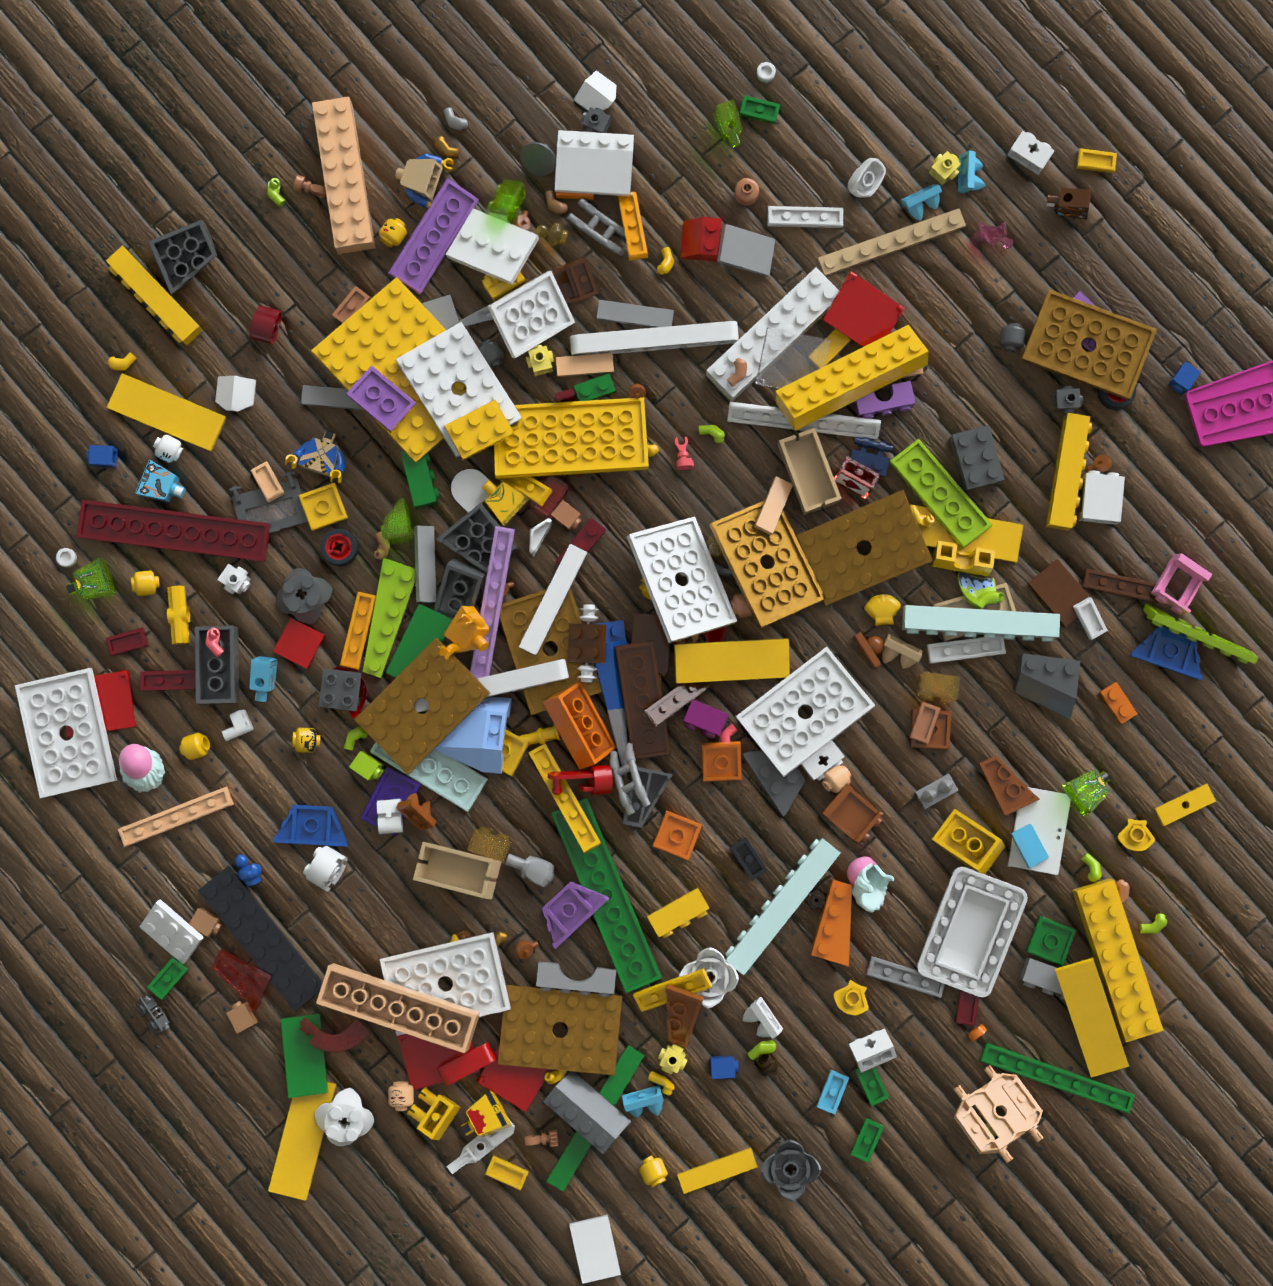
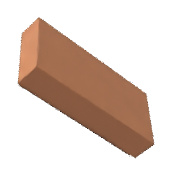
(924, 723)

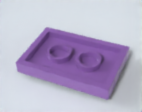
(381, 399)

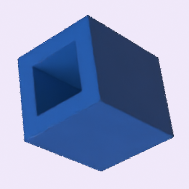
(1184, 378)
(102, 456)
(723, 1067)

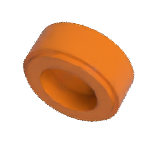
(977, 1032)

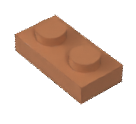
(351, 304)

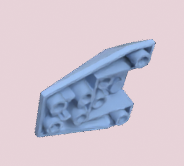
(480, 736)

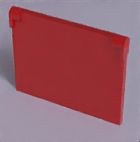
(862, 311)
(115, 701)
(424, 1058)
(513, 1083)

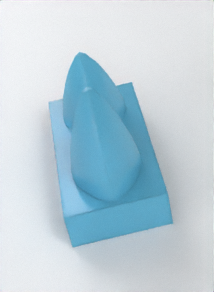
(966, 178)
(914, 202)
(648, 1097)

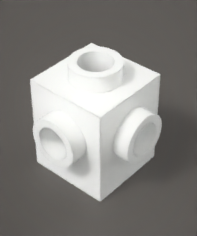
(229, 576)

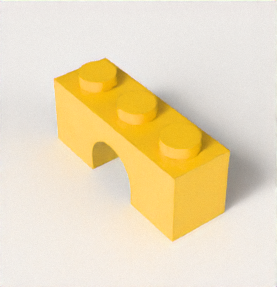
(974, 562)

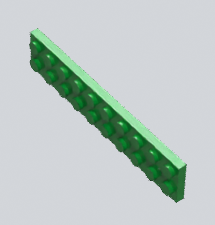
(616, 917)

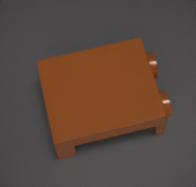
(852, 814)

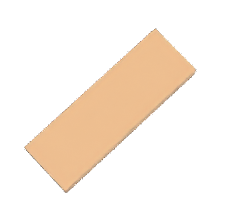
(584, 365)
(773, 505)

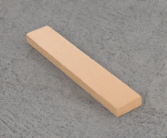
(175, 816)

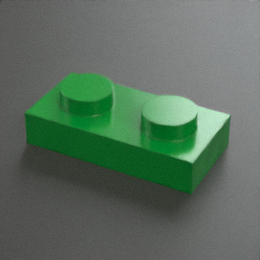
(759, 109)
(595, 388)
(167, 978)
(872, 1085)
(867, 1140)

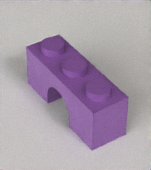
(901, 399)

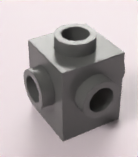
(595, 121)
(1067, 400)

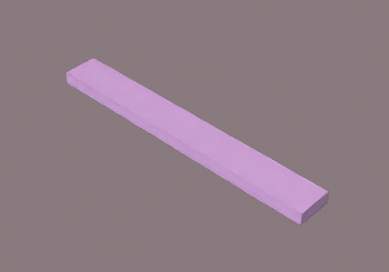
(493, 597)

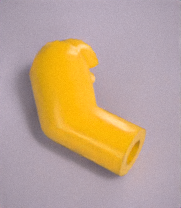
(667, 263)
(121, 364)
(922, 520)

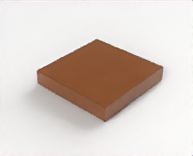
(941, 733)

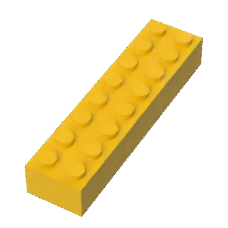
(851, 377)
(1117, 960)

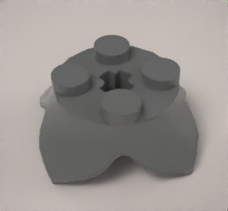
(308, 609)
(793, 1184)

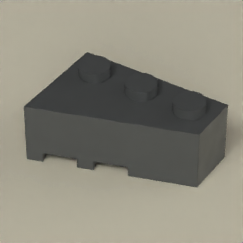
(654, 784)

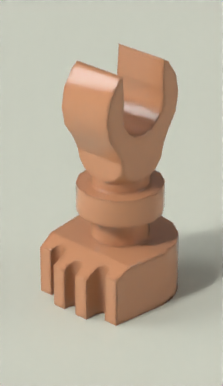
(300, 183)
(552, 1138)

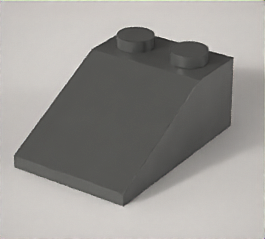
(459, 587)

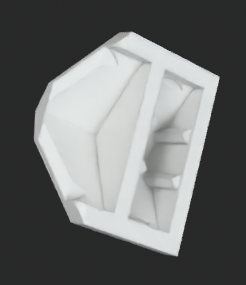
(596, 92)
(235, 392)
(537, 535)

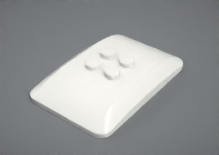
(972, 931)

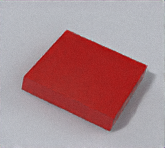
(299, 643)

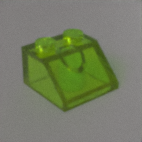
(507, 200)
(398, 524)

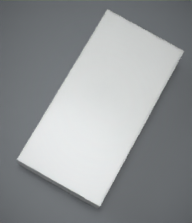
(1090, 618)

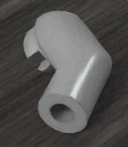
(454, 122)

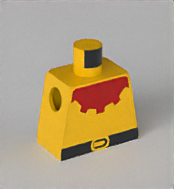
(486, 1116)

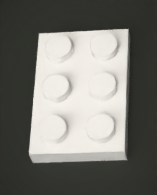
(171, 931)

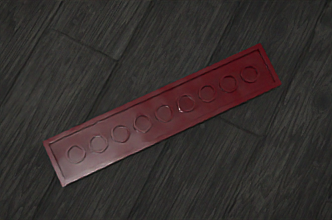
(173, 530)

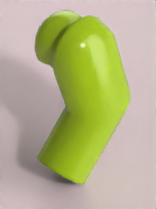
(273, 192)
(1154, 928)

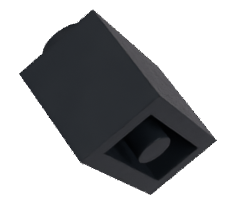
(748, 858)

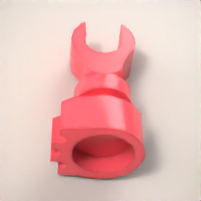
(683, 462)

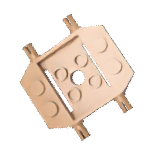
(1020, 1116)

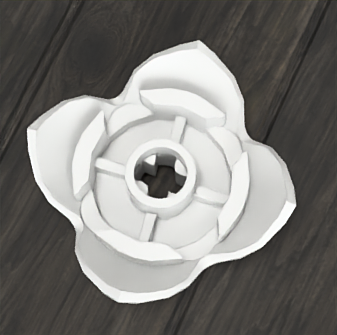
(725, 975)
(345, 1105)

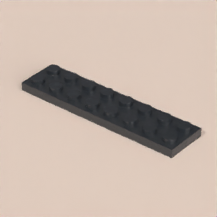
(261, 938)

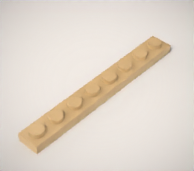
(891, 242)

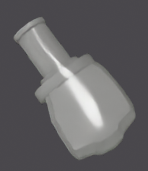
(534, 869)

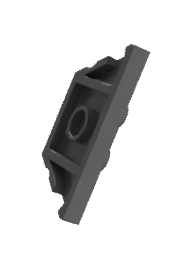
(779, 788)

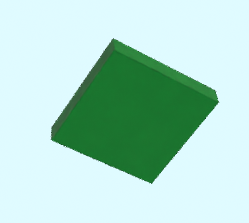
(1050, 940)

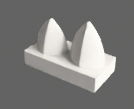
(760, 1012)

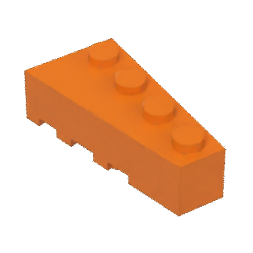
(834, 924)

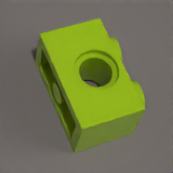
(367, 766)

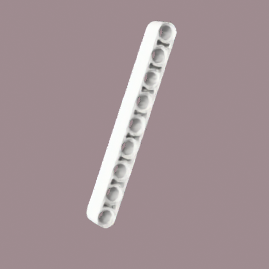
(655, 338)
(517, 680)

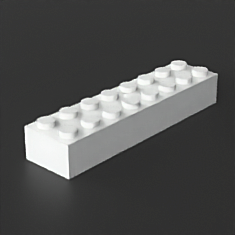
(793, 313)

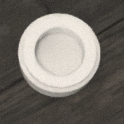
(766, 72)
(66, 557)

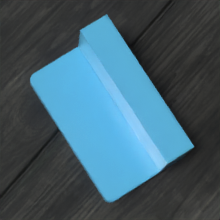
(1029, 845)

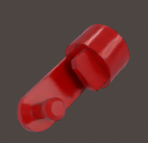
(599, 779)

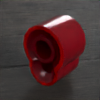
(265, 324)

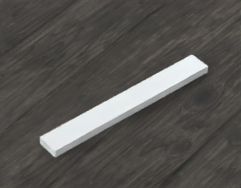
(828, 424)

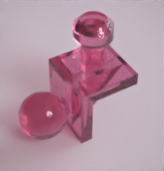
(992, 235)

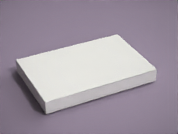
(595, 1249)

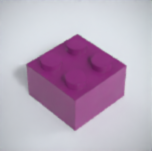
(705, 718)

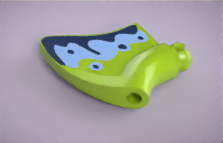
(979, 591)

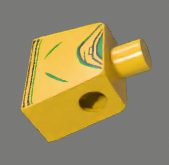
(503, 500)

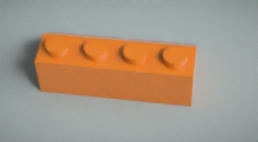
(579, 725)

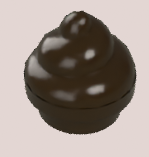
(767, 1063)

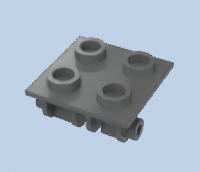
(340, 689)
(143, 1009)

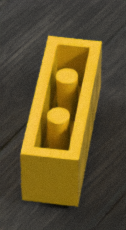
(678, 913)

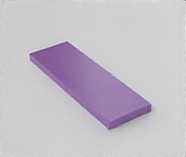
(433, 236)

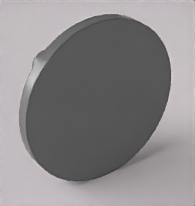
(538, 158)

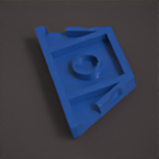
(1170, 652)
(311, 826)

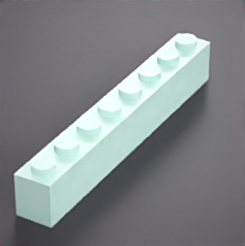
(981, 622)
(782, 906)

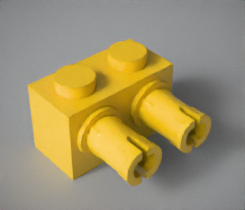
(438, 1116)

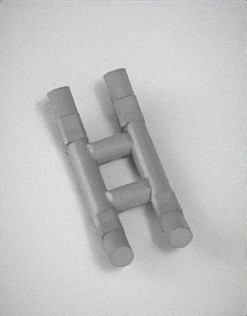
(588, 229)
(635, 784)

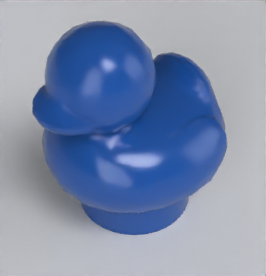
(248, 873)

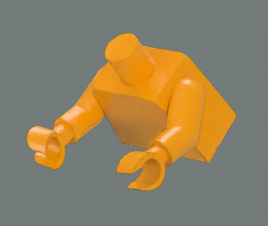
(466, 632)

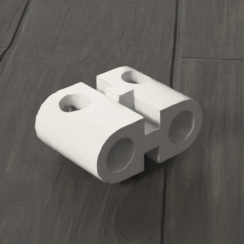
(389, 817)

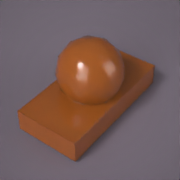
(870, 648)

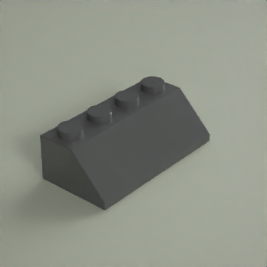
(587, 1111)

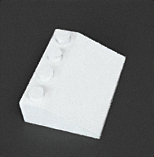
(594, 163)

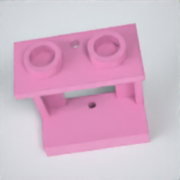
(1191, 568)

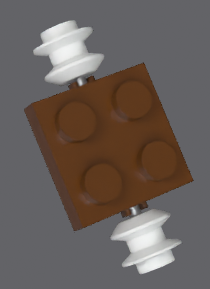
(587, 643)

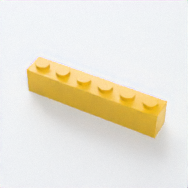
(154, 295)
(1068, 471)

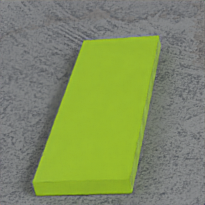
(940, 493)

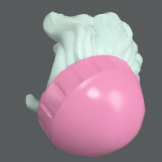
(141, 768)
(868, 883)

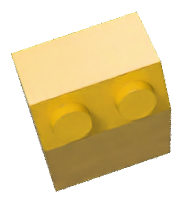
(969, 842)

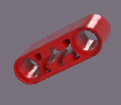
(467, 1064)

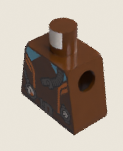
(1071, 202)

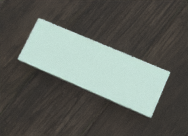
(444, 776)

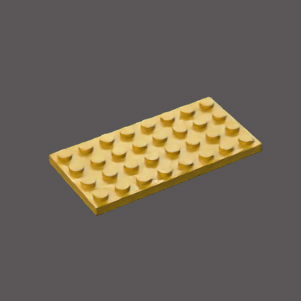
(575, 439)

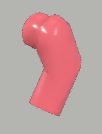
(212, 642)
(727, 733)

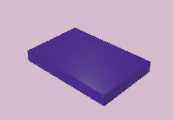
(391, 786)

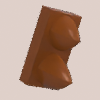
(418, 815)

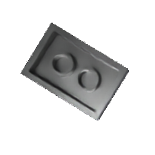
(976, 459)

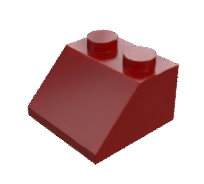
(701, 239)

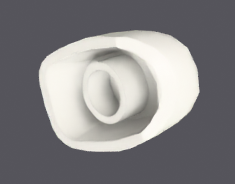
(867, 178)

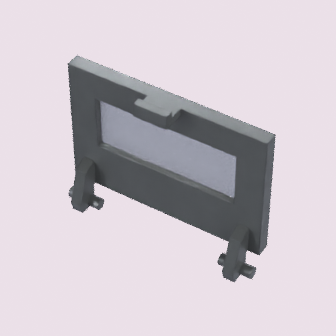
(280, 513)

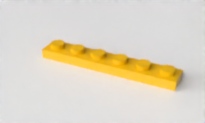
(566, 800)

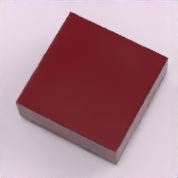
(565, 396)

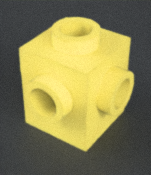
(945, 167)
(540, 366)
(672, 1051)

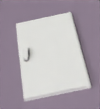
(1049, 821)

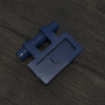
(874, 462)

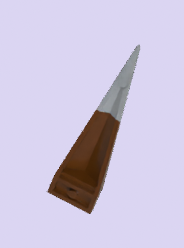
(573, 281)

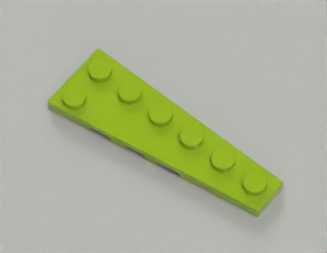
(391, 602)
(1226, 647)

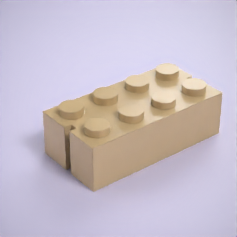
(809, 471)
(457, 870)

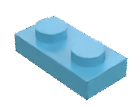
(832, 1091)

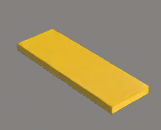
(166, 412)
(1001, 537)
(731, 660)
(1092, 1017)
(299, 1146)

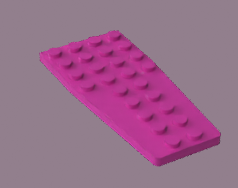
(1233, 407)

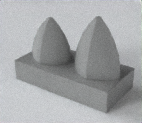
(936, 791)

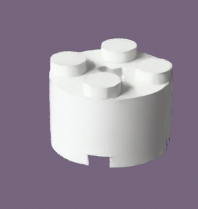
(325, 867)

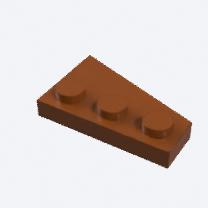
(1006, 786)
(682, 1014)

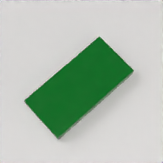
(421, 631)
(303, 1063)

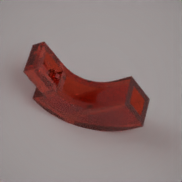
(334, 1043)

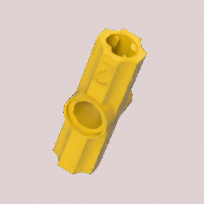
(178, 615)

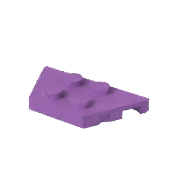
(570, 910)

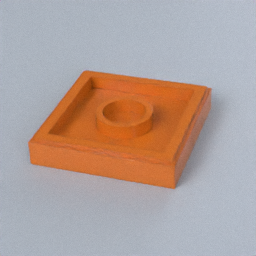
(721, 761)
(677, 835)

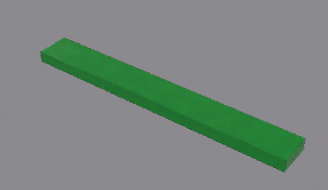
(1057, 1077)
(578, 1144)

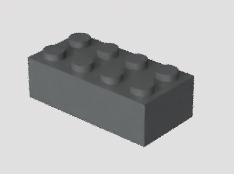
(217, 676)

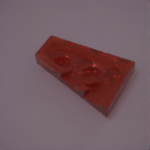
(244, 977)

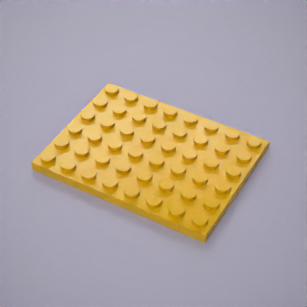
(376, 337)

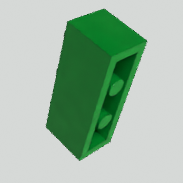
(421, 481)

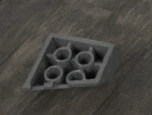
(183, 253)
(474, 536)
(1048, 682)

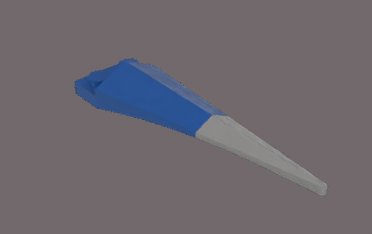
(611, 687)

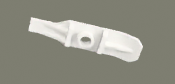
(471, 1154)

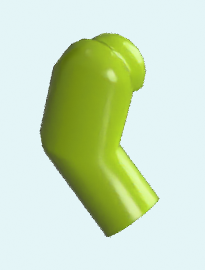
(714, 431)
(354, 735)
(1095, 868)
(763, 1047)

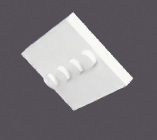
(492, 246)
(531, 314)

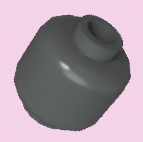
(1012, 337)
(492, 353)

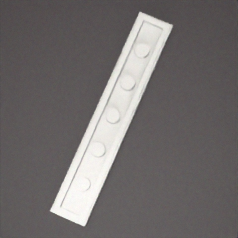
(553, 599)

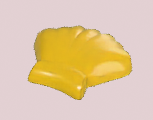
(882, 609)
(1136, 835)
(851, 999)

